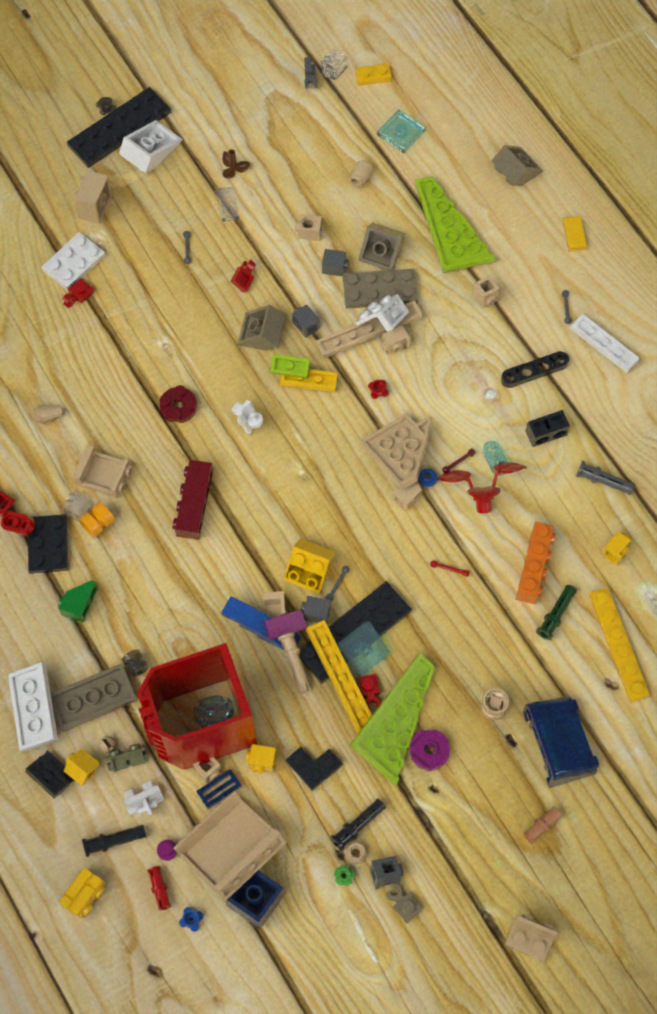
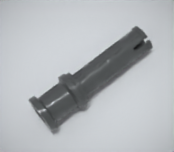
(596, 475)

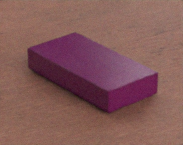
(285, 624)

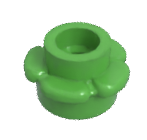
(340, 880)

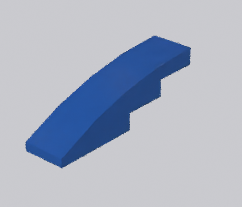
(251, 620)

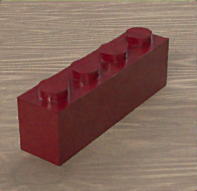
(193, 500)

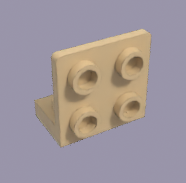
(530, 937)

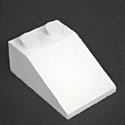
(149, 146)

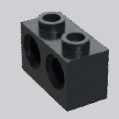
(547, 428)

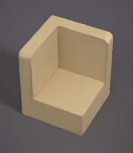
(274, 603)

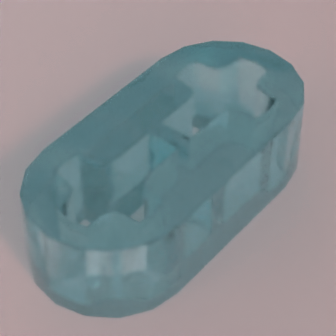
(490, 458)

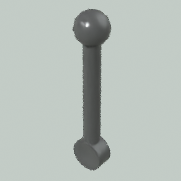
(186, 235)
(565, 294)
(329, 596)

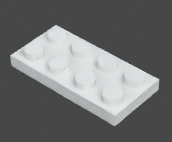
(32, 707)

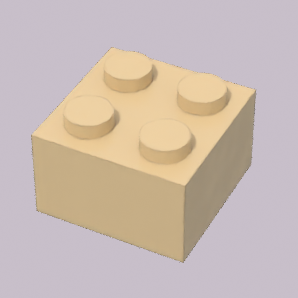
(93, 197)

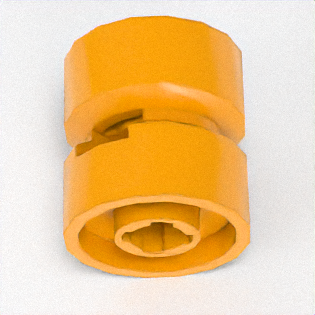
(94, 521)

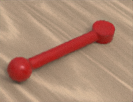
(433, 564)

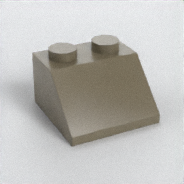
(516, 165)
(381, 246)
(262, 328)

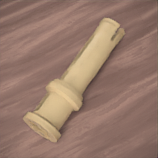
(292, 652)

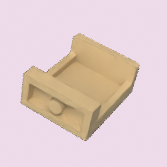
(101, 472)

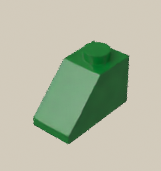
(78, 601)

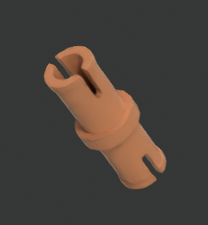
(542, 825)

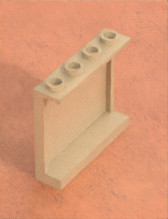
(229, 846)

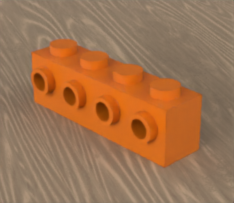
(534, 563)

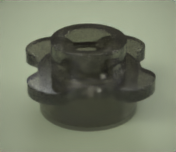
(105, 101)

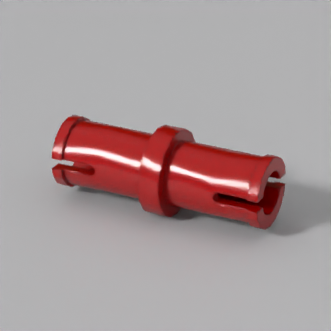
(159, 888)

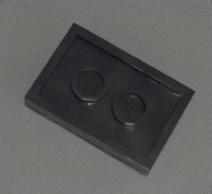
(48, 545)

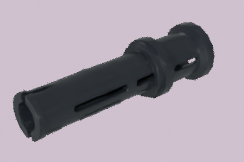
(352, 833)
(104, 841)

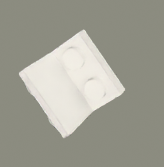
(389, 312)

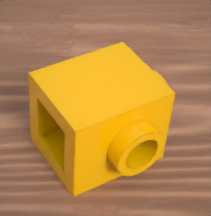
(261, 758)
(81, 766)

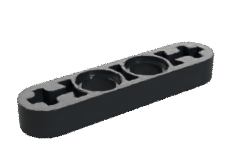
(535, 370)

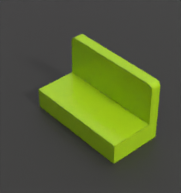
(290, 366)

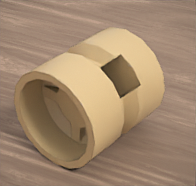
(494, 704)

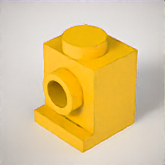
(617, 547)

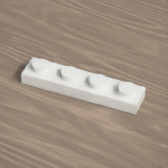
(604, 343)

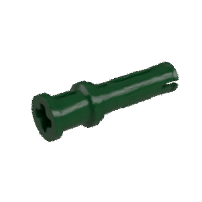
(552, 619)

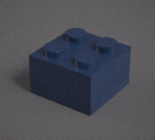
(256, 899)

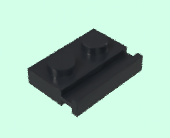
(49, 774)

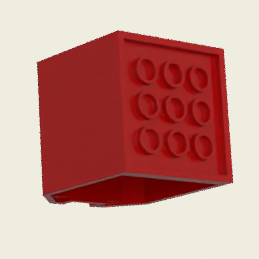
(184, 677)

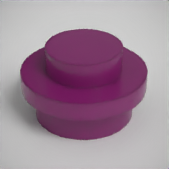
(166, 850)

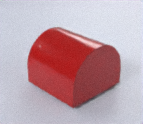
(5, 503)

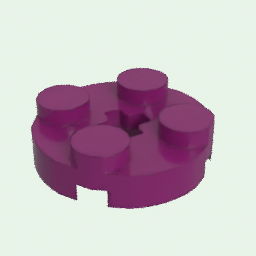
(429, 761)

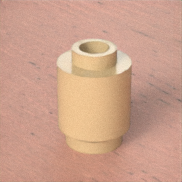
(360, 173)

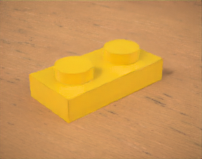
(373, 74)

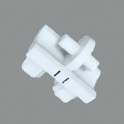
(247, 416)
(143, 801)

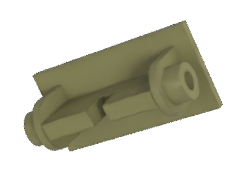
(119, 758)

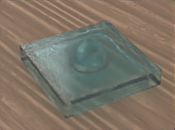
(401, 131)
(363, 649)

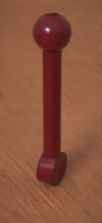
(471, 452)

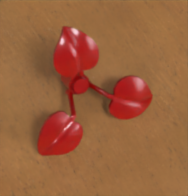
(485, 494)

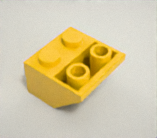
(309, 565)

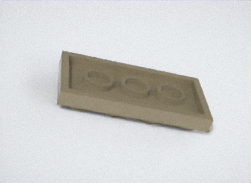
(367, 287)
(92, 697)

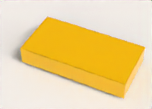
(574, 233)

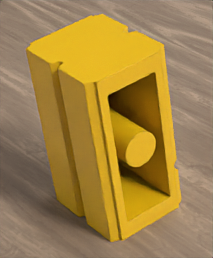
(82, 893)

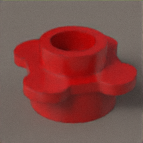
(381, 384)

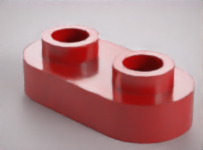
(17, 523)

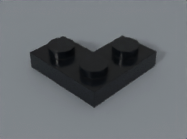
(313, 772)

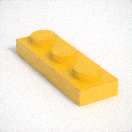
(316, 380)

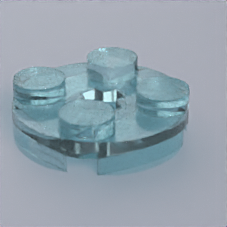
(205, 714)

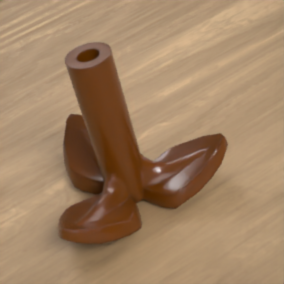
(229, 160)

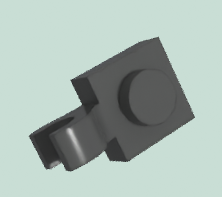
(309, 72)

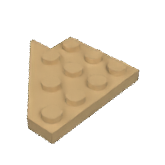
(399, 448)

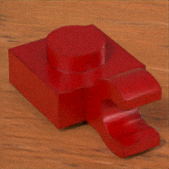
(242, 277)
(78, 291)

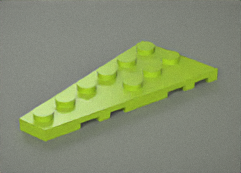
(451, 233)
(392, 725)

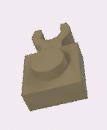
(405, 905)

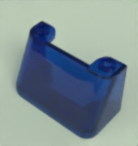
(561, 740)

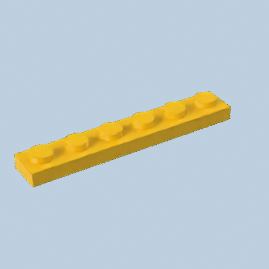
(619, 645)
(339, 674)

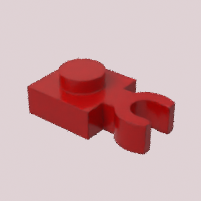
(369, 688)

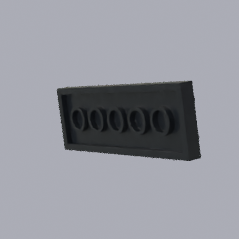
(108, 133)
(381, 608)

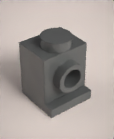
(385, 871)

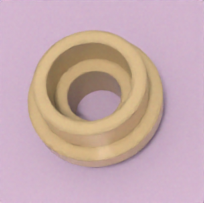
(356, 846)

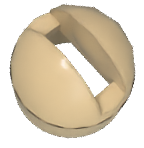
(104, 748)

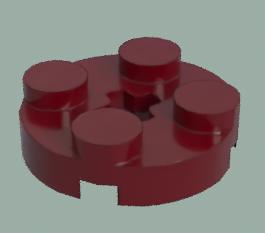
(177, 414)

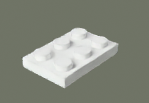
(73, 261)

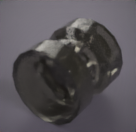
(135, 663)

